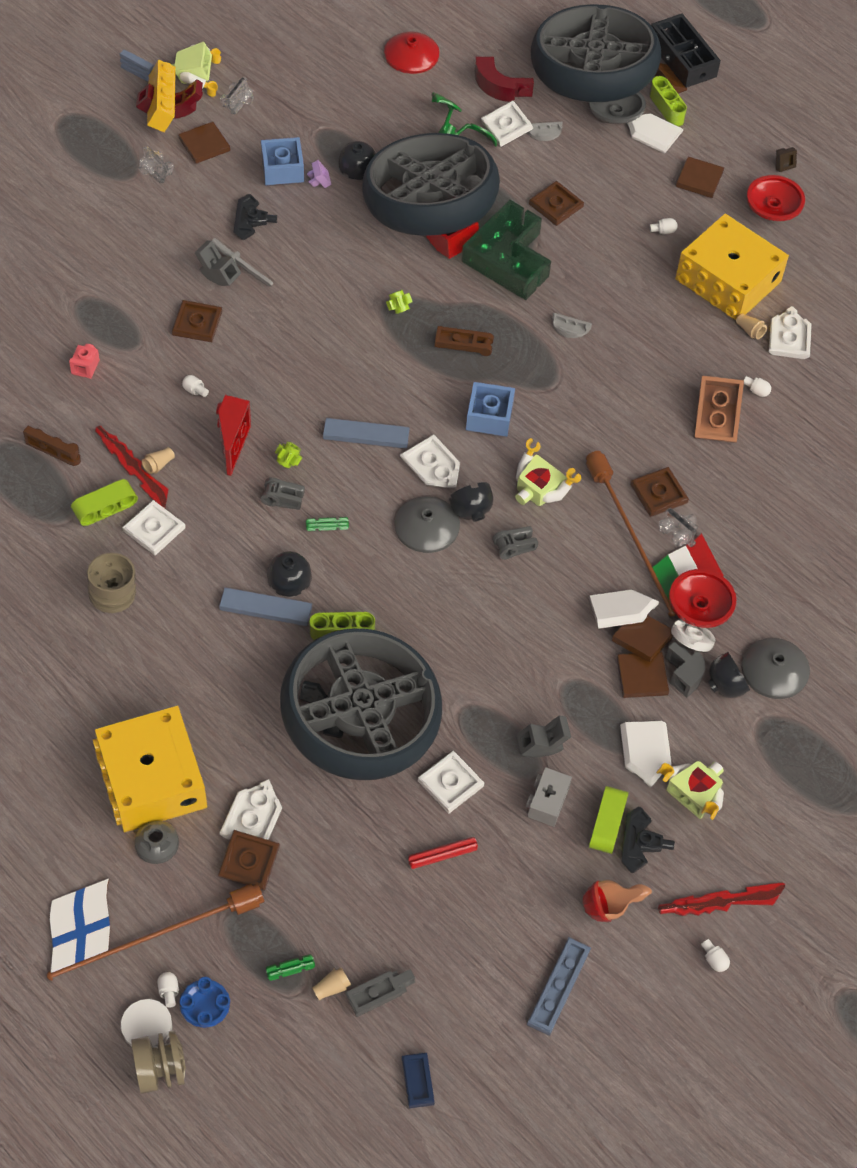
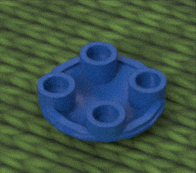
(204, 1003)

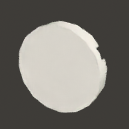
(693, 637)
(146, 1019)

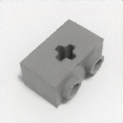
(544, 808)

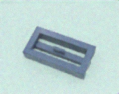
(135, 65)

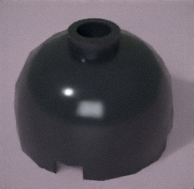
(355, 158)
(472, 502)
(289, 573)
(727, 677)

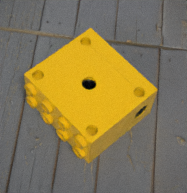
(731, 266)
(149, 769)

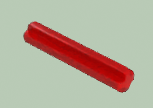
(442, 852)

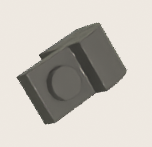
(215, 267)
(689, 669)
(544, 740)

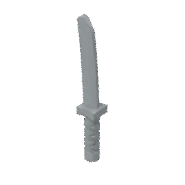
(236, 256)

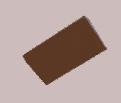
(666, 72)

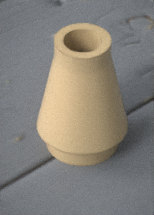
(753, 327)
(157, 460)
(332, 984)

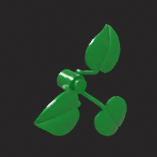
(450, 129)

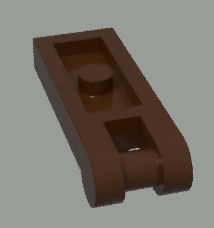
(464, 340)
(52, 446)

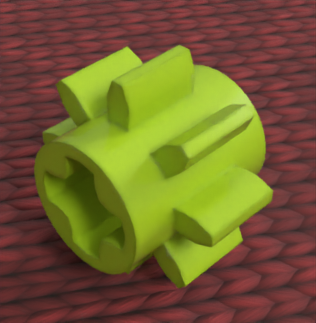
(399, 301)
(288, 454)

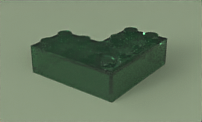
(503, 253)

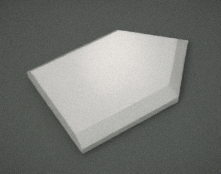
(654, 132)
(790, 335)
(433, 463)
(621, 608)
(645, 748)
(253, 812)

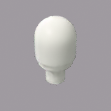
(664, 226)
(194, 386)
(758, 386)
(716, 956)
(168, 988)

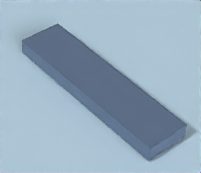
(366, 433)
(265, 606)
(559, 986)

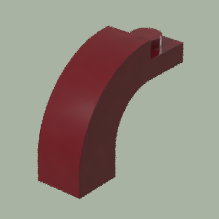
(498, 85)
(184, 101)

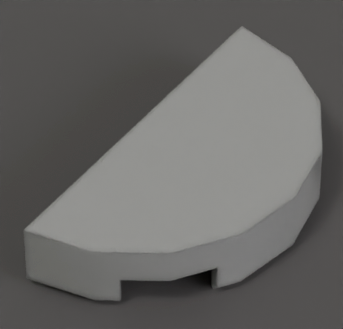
(546, 131)
(569, 326)

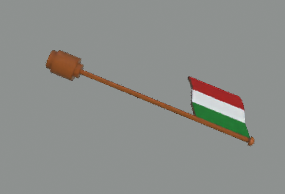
(673, 564)

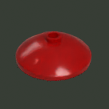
(411, 52)
(775, 198)
(703, 589)

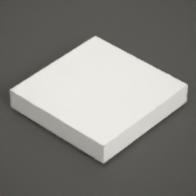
(506, 123)
(154, 527)
(450, 782)

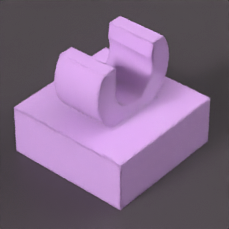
(319, 175)

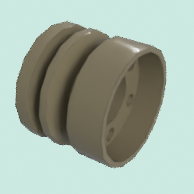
(111, 582)
(158, 1061)

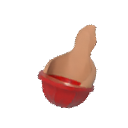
(609, 900)

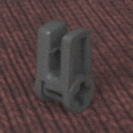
(283, 494)
(515, 542)

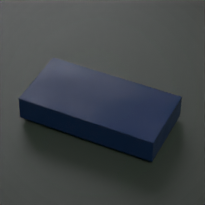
(418, 1080)

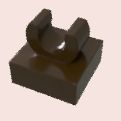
(786, 159)

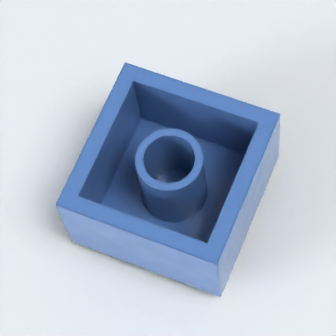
(282, 161)
(490, 409)

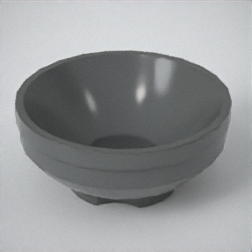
(156, 851)

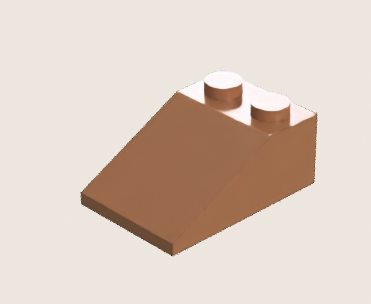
(719, 409)

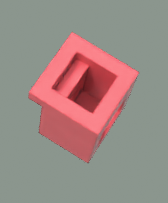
(87, 357)

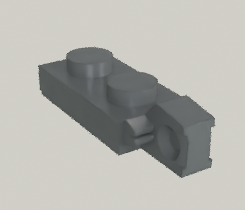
(379, 991)

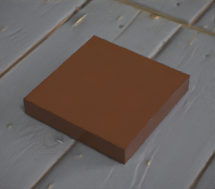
(204, 142)
(700, 177)
(556, 203)
(197, 321)
(659, 491)
(644, 638)
(642, 677)
(249, 859)

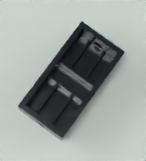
(686, 51)

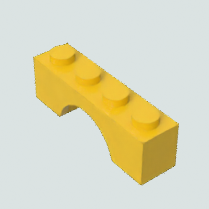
(163, 102)

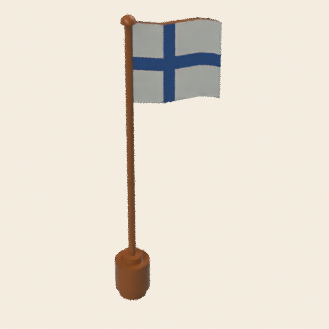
(83, 924)

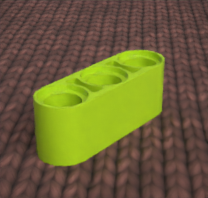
(668, 101)
(104, 502)
(332, 620)
(608, 819)

